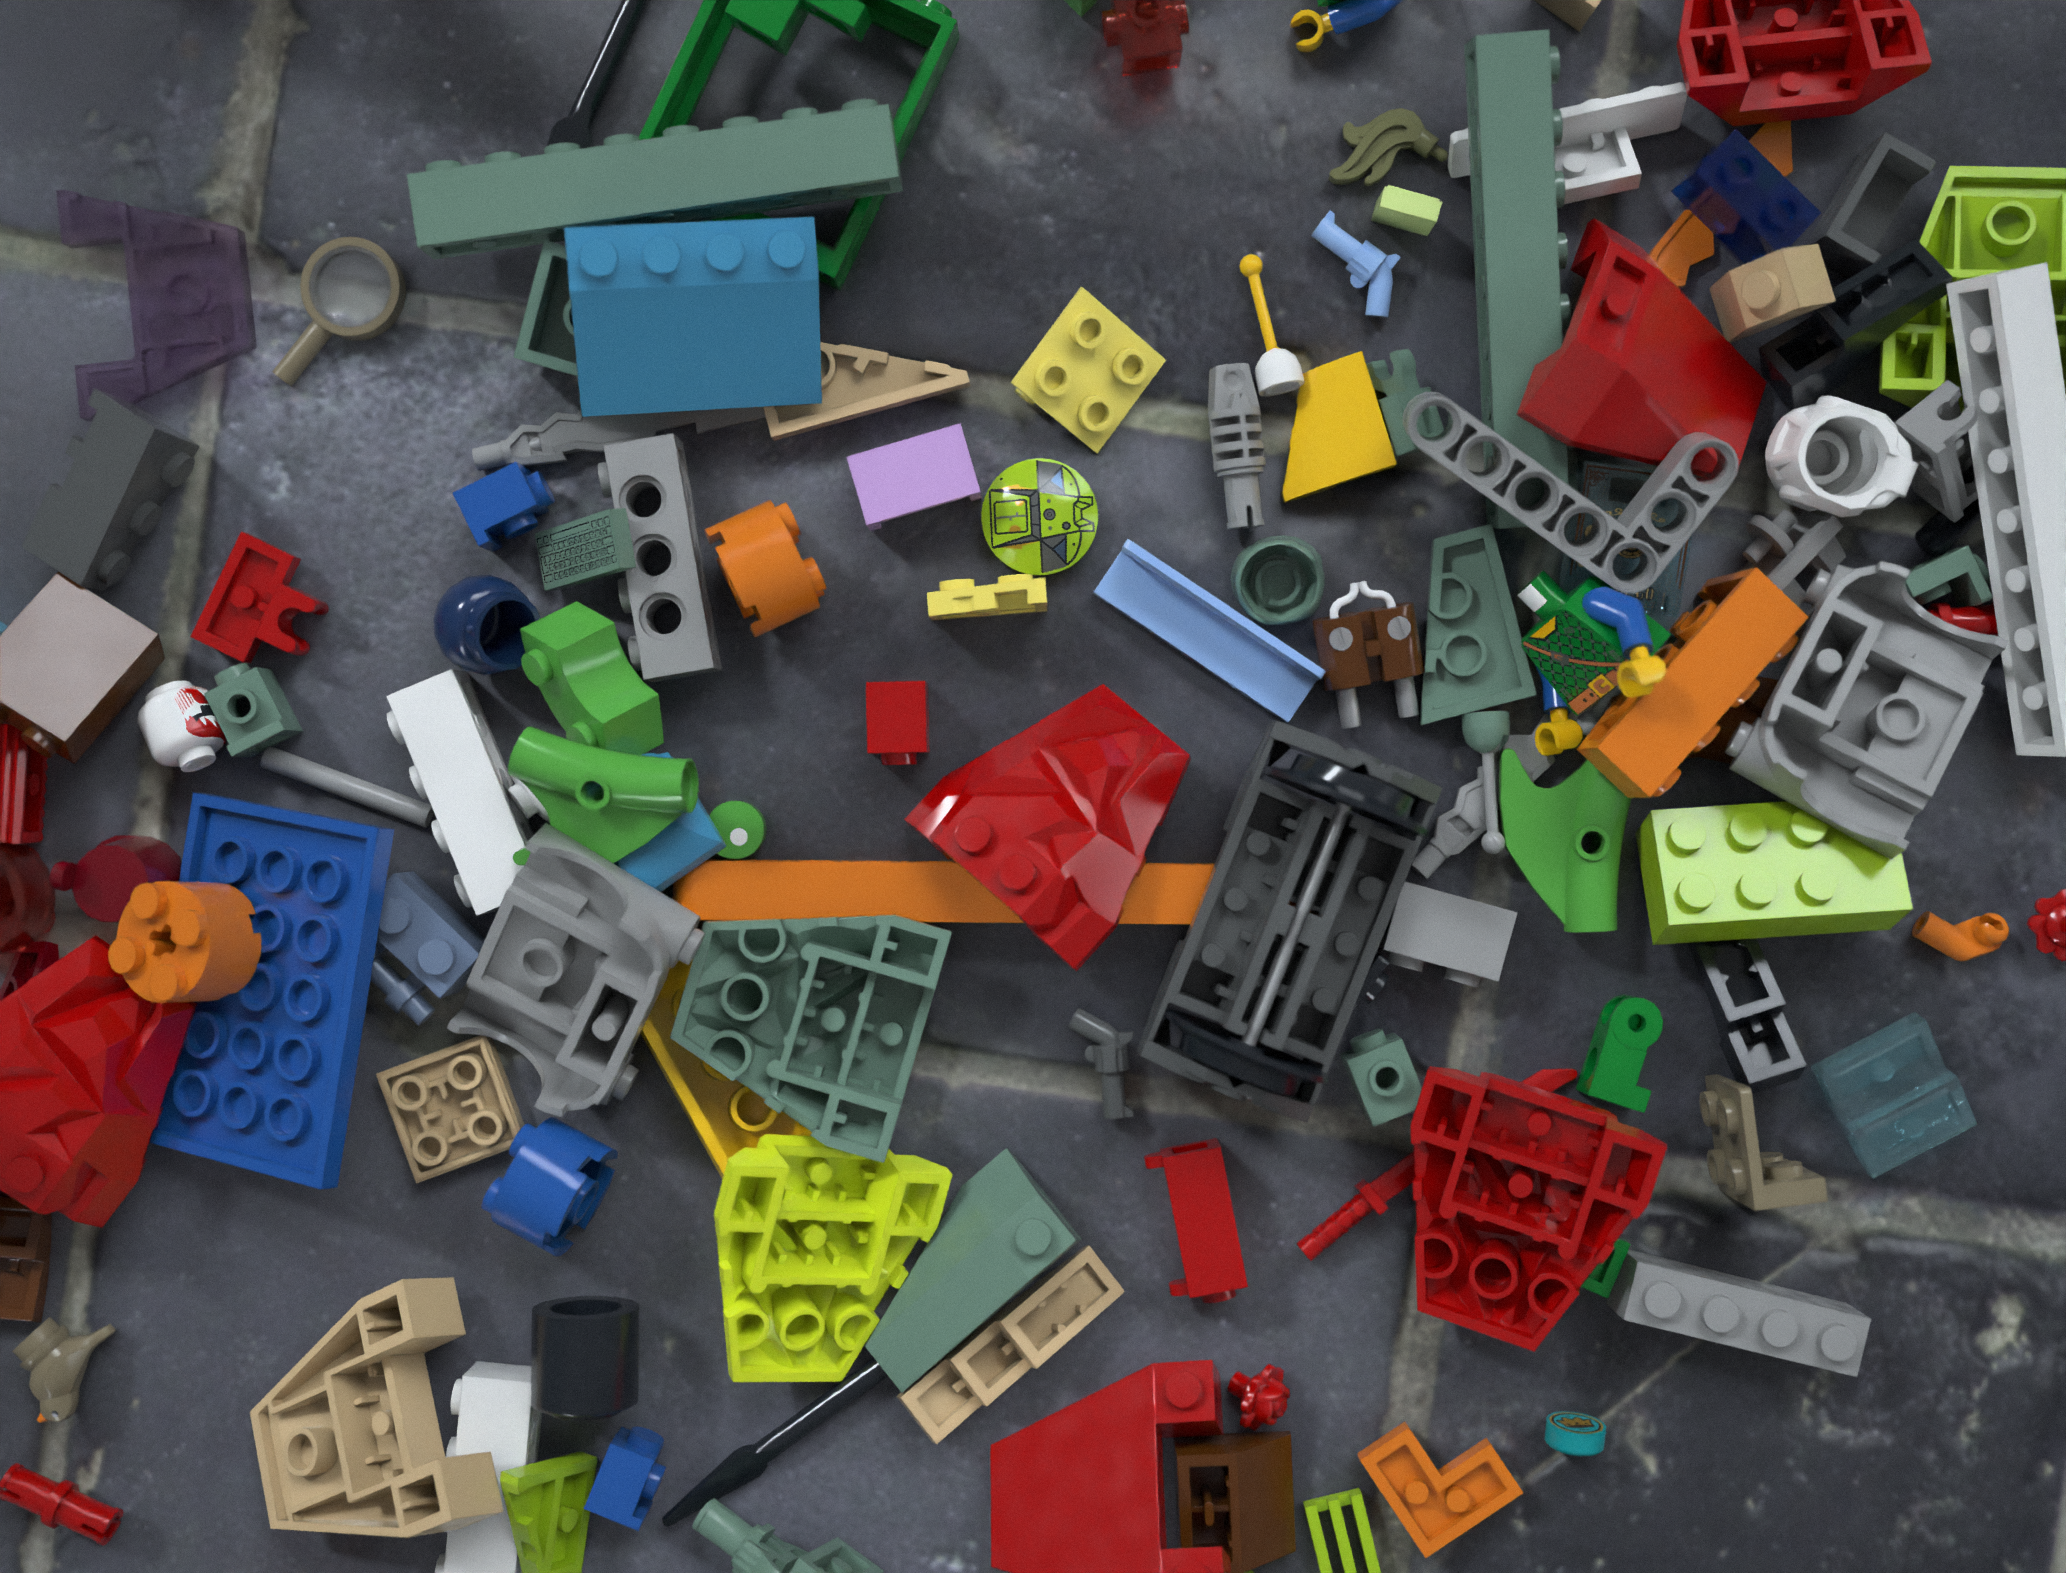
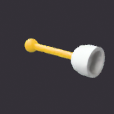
(1277, 368)

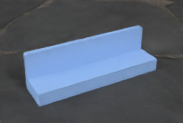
(1208, 631)

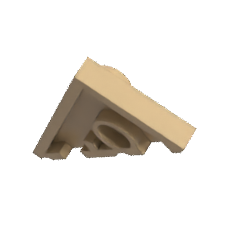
(863, 383)

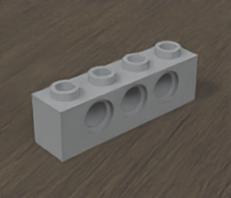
(693, 646)

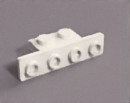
(1596, 140)

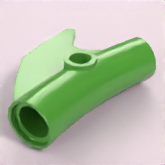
(602, 795)
(1545, 838)

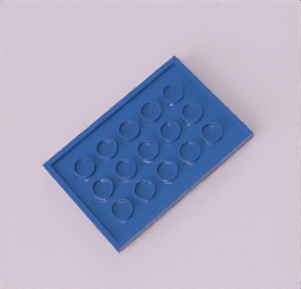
(277, 1062)

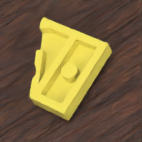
(1010, 596)

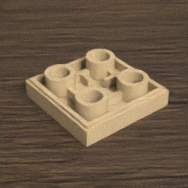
(451, 1107)

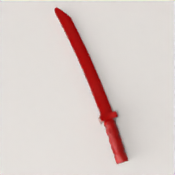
(1377, 1192)

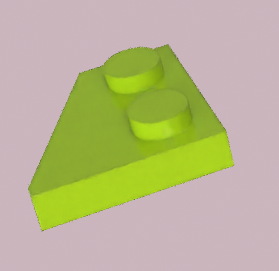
(548, 1511)

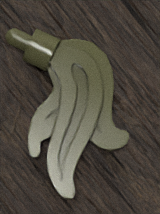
(1380, 142)

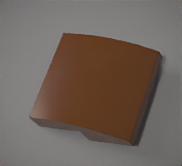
(23, 1261)

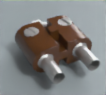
(1368, 649)

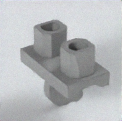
(1791, 544)

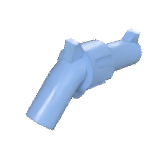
(1364, 263)

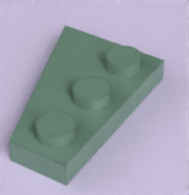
(1471, 630)

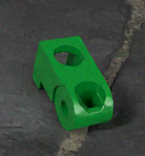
(1618, 1051)

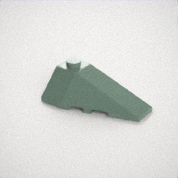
(979, 1258)

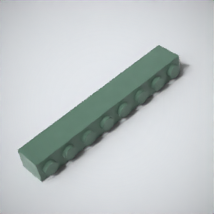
(656, 180)
(1516, 240)

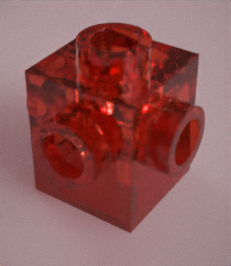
(1146, 33)

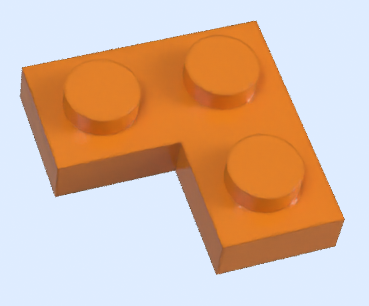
(1433, 1501)

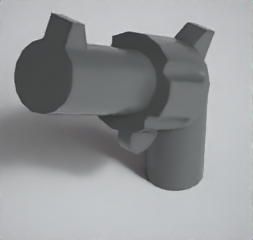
(1110, 1059)

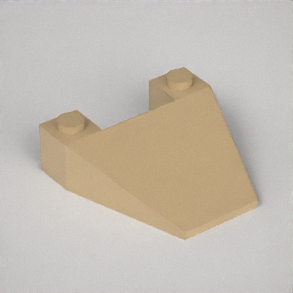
(356, 1428)

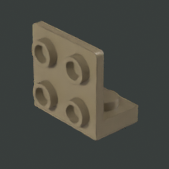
(1736, 1163)

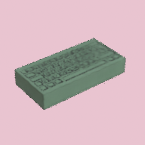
(585, 549)

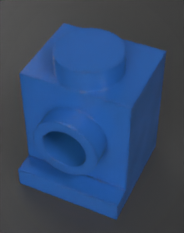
(504, 504)
(628, 1477)

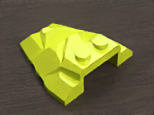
(812, 1249)

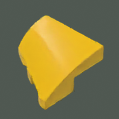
(1335, 430)

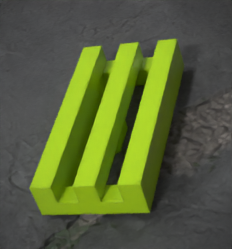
(1334, 1503)

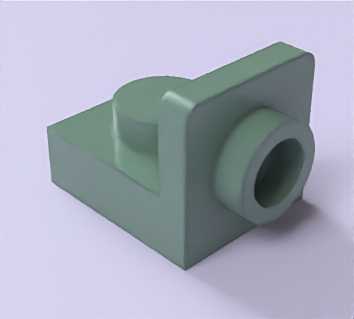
(1953, 571)

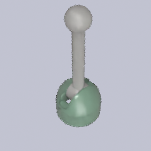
(1486, 734)

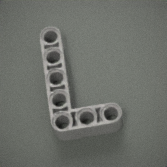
(1561, 501)

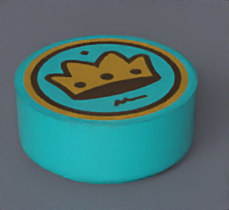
(1575, 1433)

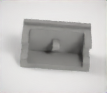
(1941, 449)

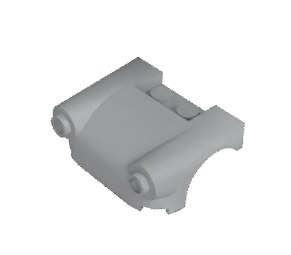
(1866, 707)
(575, 970)

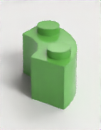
(590, 681)

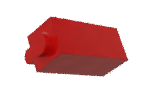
(1202, 1220)

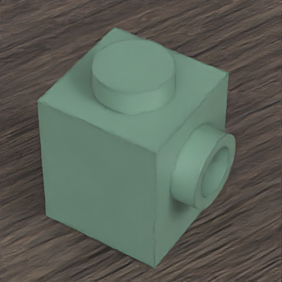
(1382, 1076)

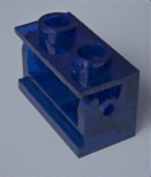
(1745, 199)

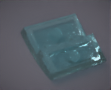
(1894, 1095)

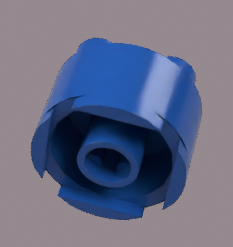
(550, 1184)

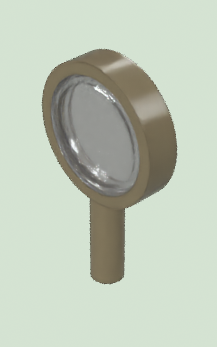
(349, 293)

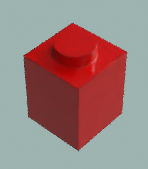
(897, 720)

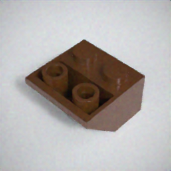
(1236, 1495)

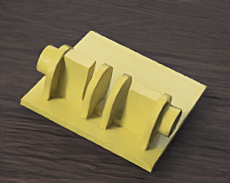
(1088, 370)

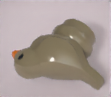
(58, 1366)

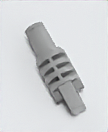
(1237, 442)

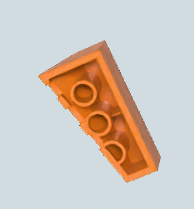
(1707, 671)

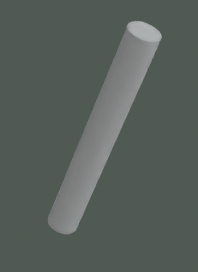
(347, 786)

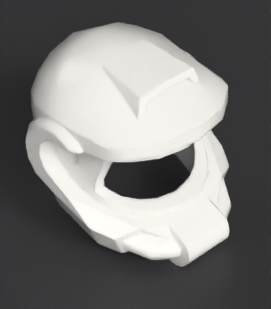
(1829, 454)

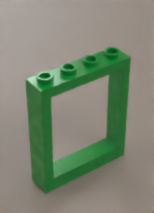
(921, 22)

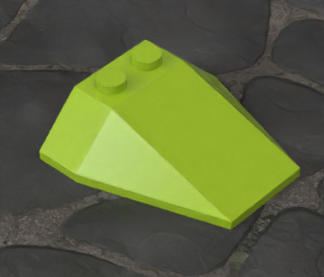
(1978, 226)

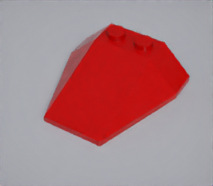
(1797, 56)

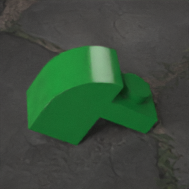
(779, 21)

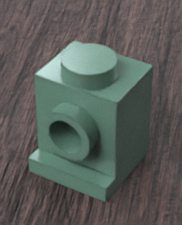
(270, 714)

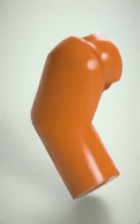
(1963, 940)

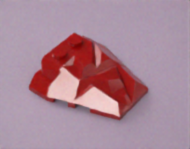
(1060, 817)
(82, 1084)
(1518, 1200)

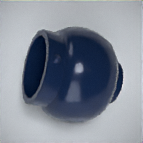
(481, 624)

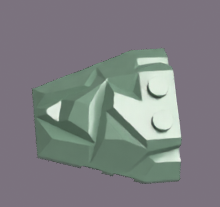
(816, 1017)

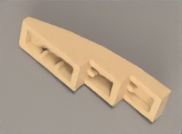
(1011, 1343)

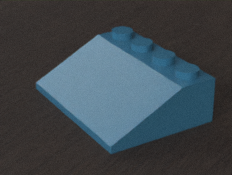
(695, 315)

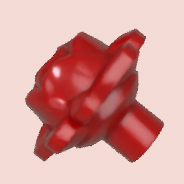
(2050, 925)
(1261, 1396)

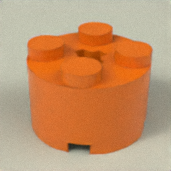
(765, 566)
(186, 941)

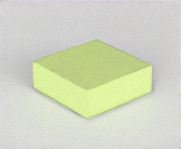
(1406, 210)

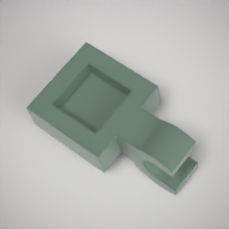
(1401, 389)

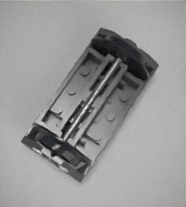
(1266, 984)

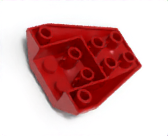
(1640, 365)

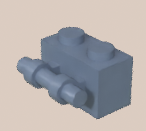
(428, 940)

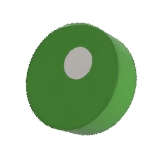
(740, 828)

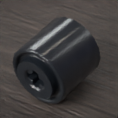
(585, 1357)

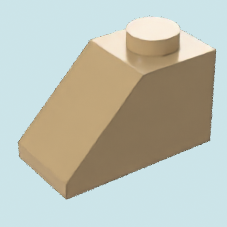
(1771, 291)

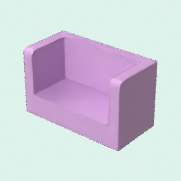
(913, 475)

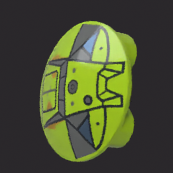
(1039, 516)

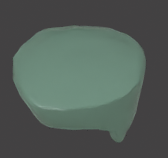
(1278, 580)

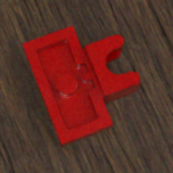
(255, 602)

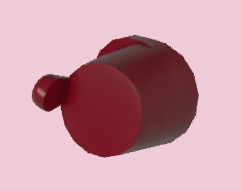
(111, 872)

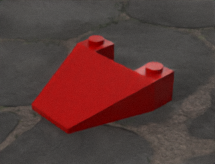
(1090, 1478)

